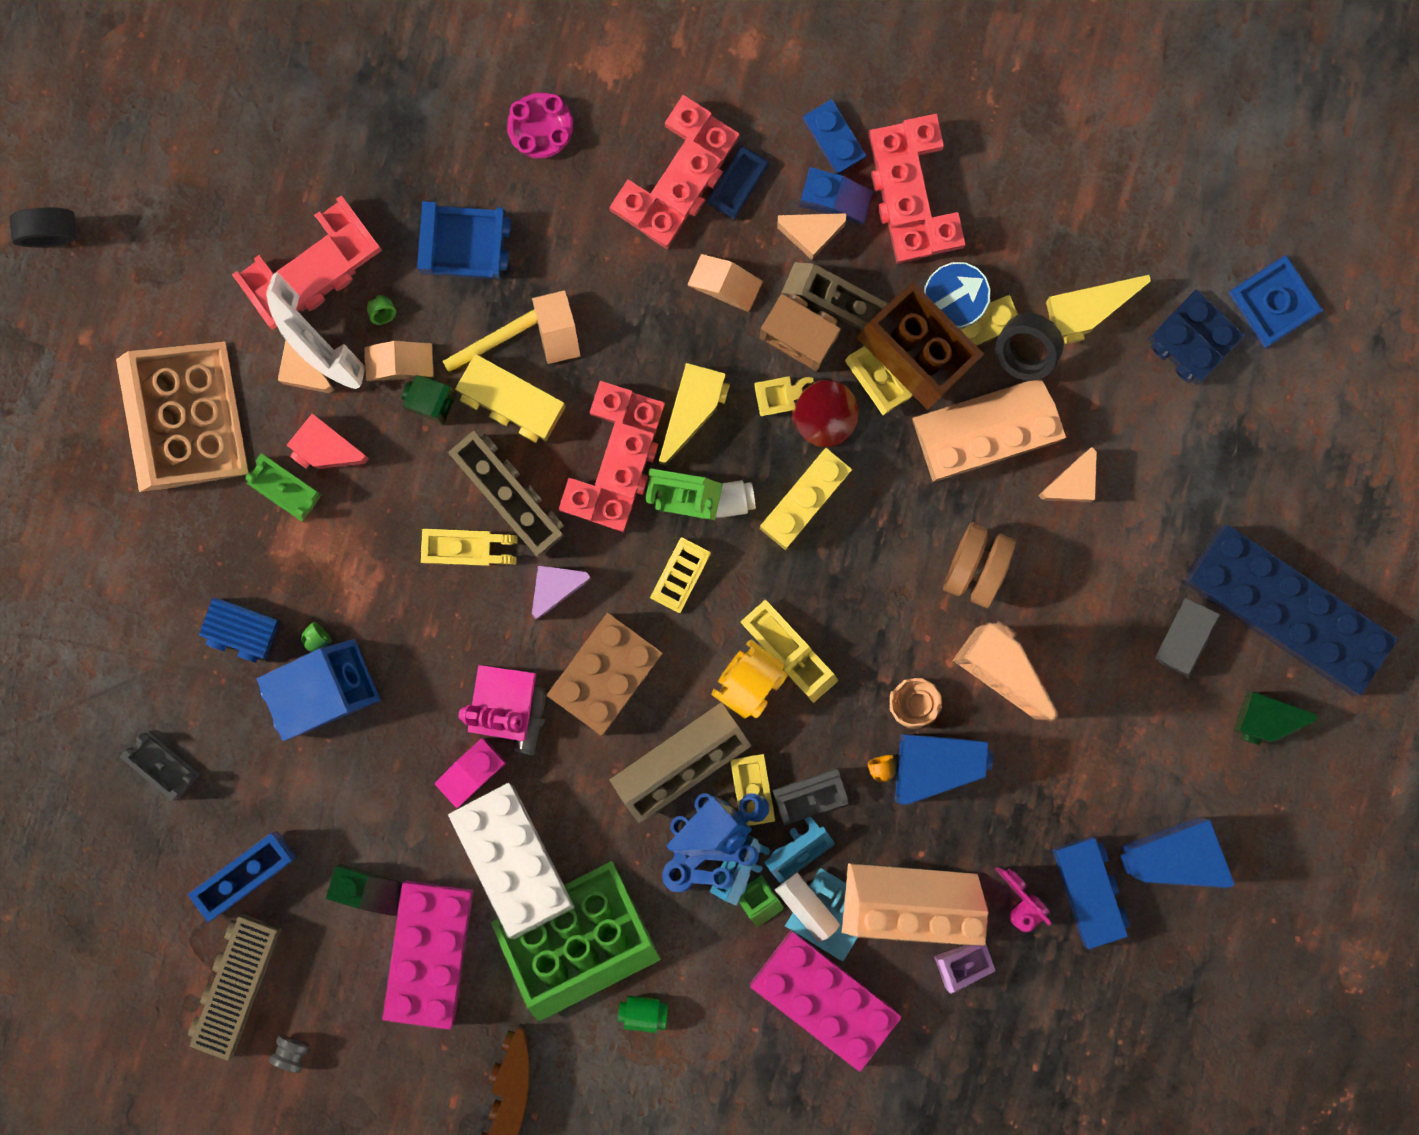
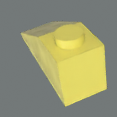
(1084, 309)
(694, 405)

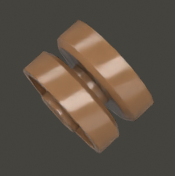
(984, 567)

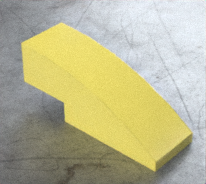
(785, 644)

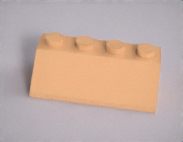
(988, 429)
(914, 905)

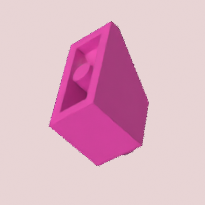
(470, 772)

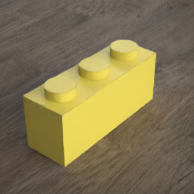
(509, 399)
(805, 498)

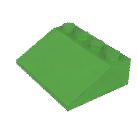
(581, 948)

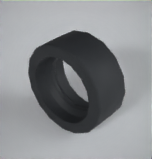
(43, 227)
(1020, 366)

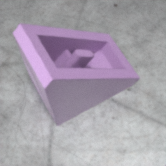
(554, 586)
(964, 966)

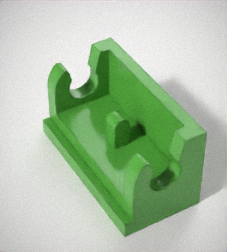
(282, 487)
(684, 494)

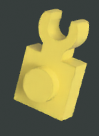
(778, 394)

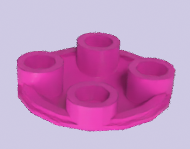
(540, 125)

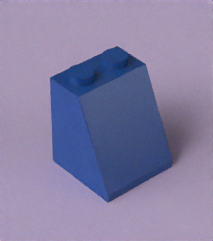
(318, 689)
(938, 765)
(1179, 856)

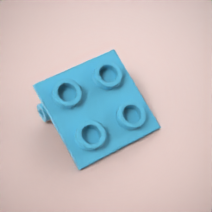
(832, 894)

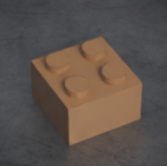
(800, 331)

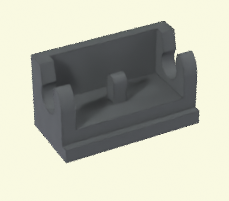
(1187, 637)
(160, 766)
(810, 796)

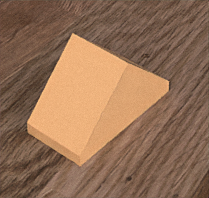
(811, 231)
(725, 282)
(556, 327)
(398, 361)
(298, 373)
(1076, 482)

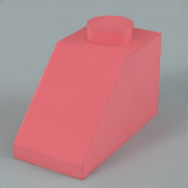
(323, 447)

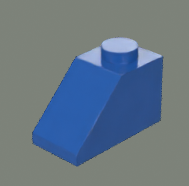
(835, 195)
(711, 831)

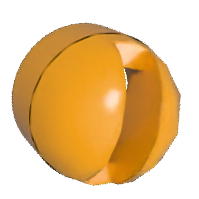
(882, 768)

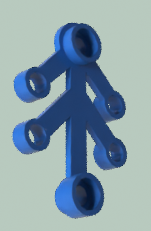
(689, 864)

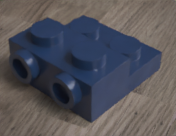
(1195, 338)

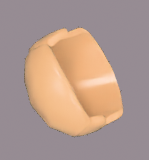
(915, 703)

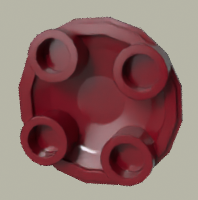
(826, 413)

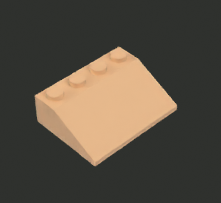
(181, 415)
(1002, 665)

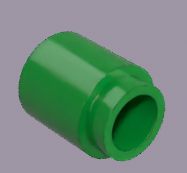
(643, 1014)

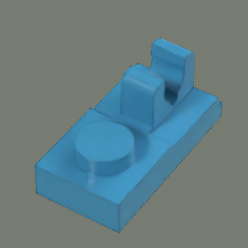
(796, 855)
(740, 873)

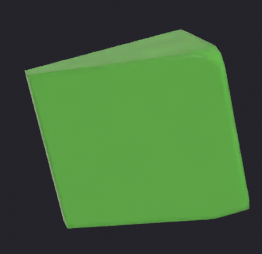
(760, 901)

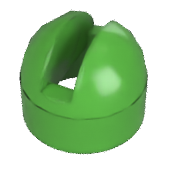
(381, 317)
(315, 637)

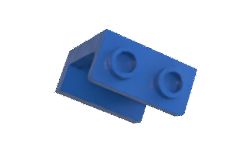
(463, 241)

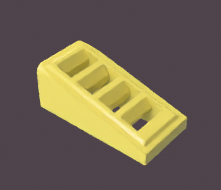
(692, 549)

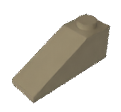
(832, 295)

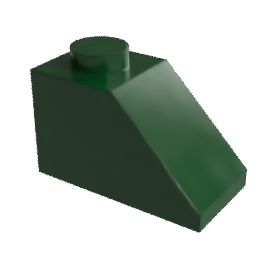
(428, 399)
(1269, 719)
(364, 890)

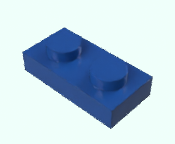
(834, 137)

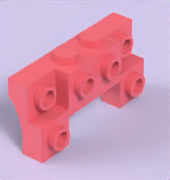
(685, 179)
(903, 190)
(319, 268)
(624, 460)

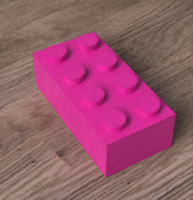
(428, 954)
(825, 1000)

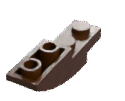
(512, 1083)

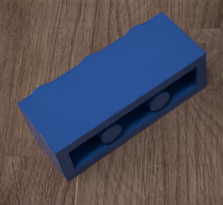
(242, 876)
(1091, 892)

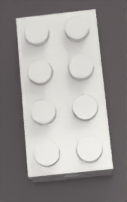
(511, 861)

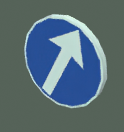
(959, 292)

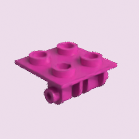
(500, 703)
(1030, 910)

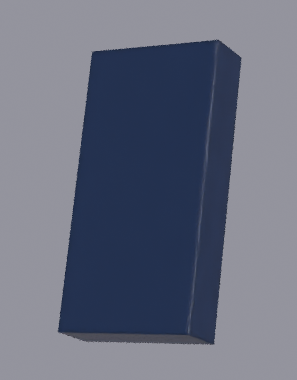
(737, 182)

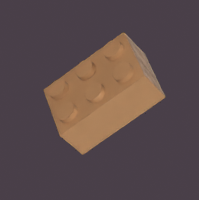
(604, 674)

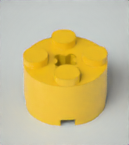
(750, 680)

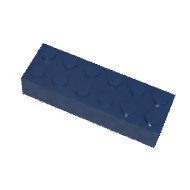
(1290, 610)

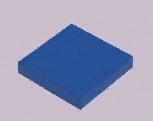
(1275, 301)

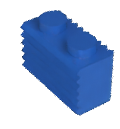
(240, 629)

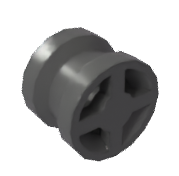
(289, 1053)

